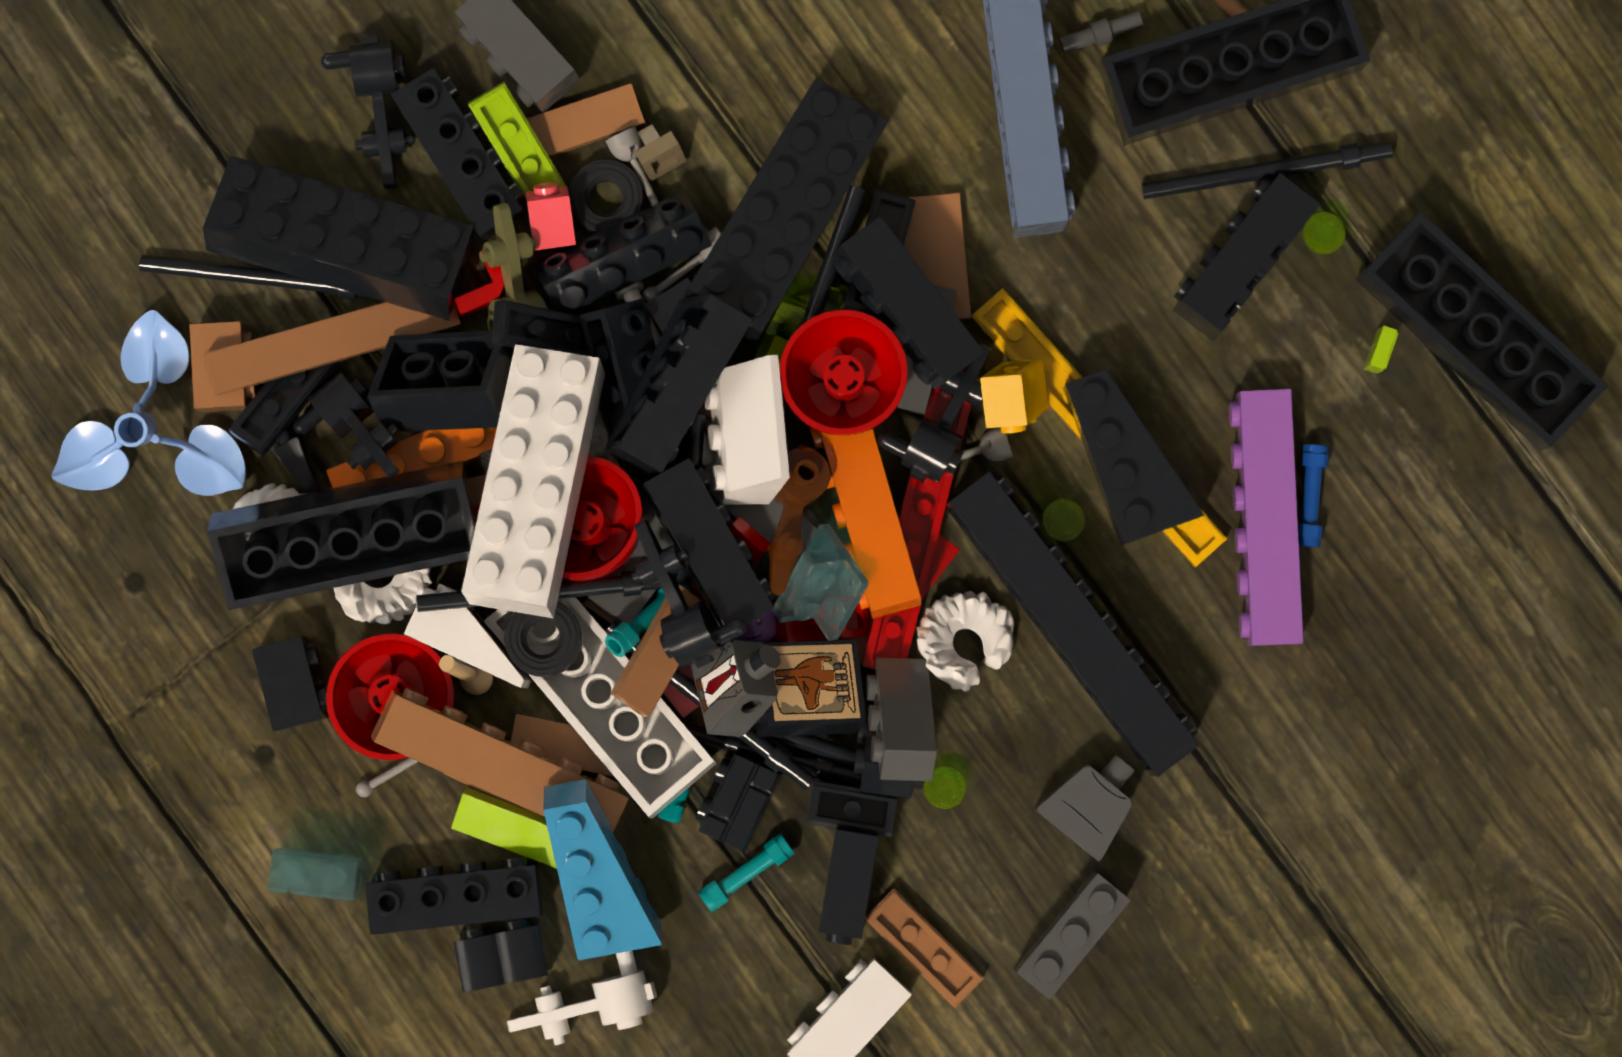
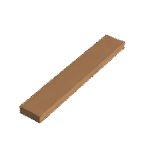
(317, 345)

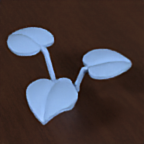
(93, 452)

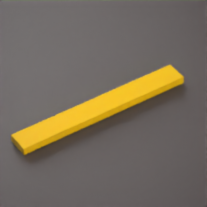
(1022, 340)

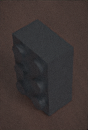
(441, 381)

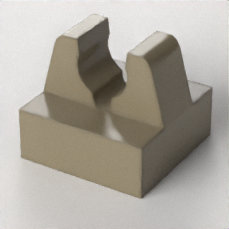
(658, 153)

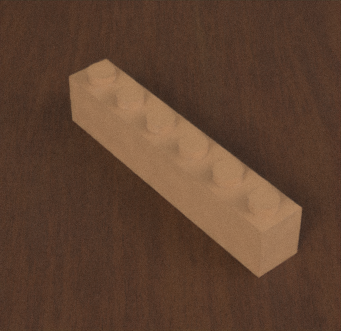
(483, 755)

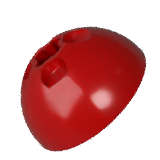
(844, 349)
(613, 504)
(369, 663)

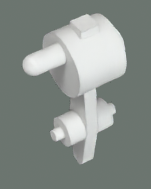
(617, 998)

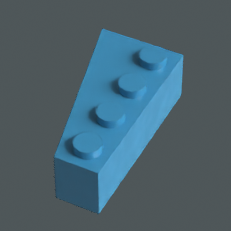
(598, 886)

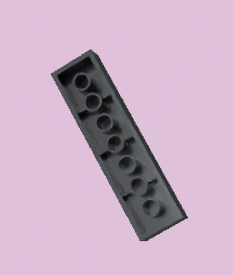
(1072, 625)

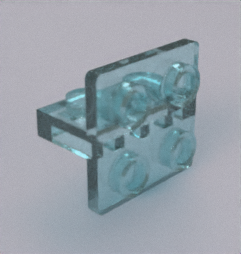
(823, 585)

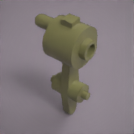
(507, 252)

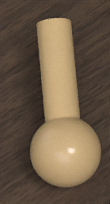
(471, 678)

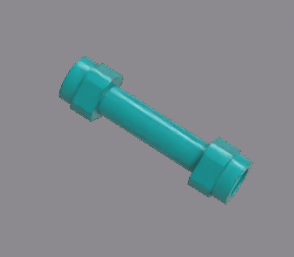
(626, 635)
(716, 894)

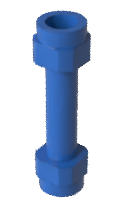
(1313, 459)

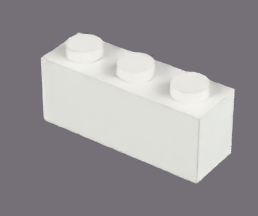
(852, 1016)

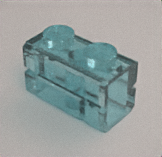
(316, 873)

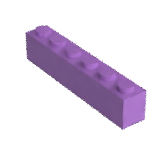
(1267, 517)

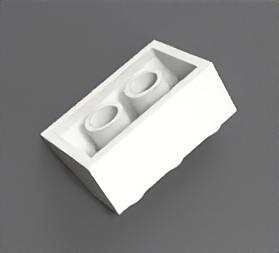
(748, 433)

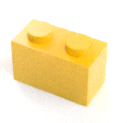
(1014, 394)

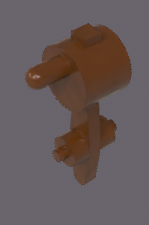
(807, 481)

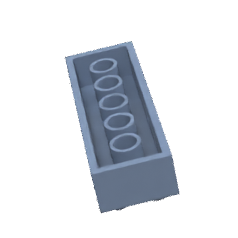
(1028, 117)

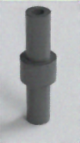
(1101, 32)

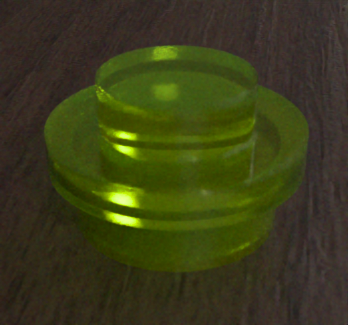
(1323, 233)
(1063, 520)
(946, 788)

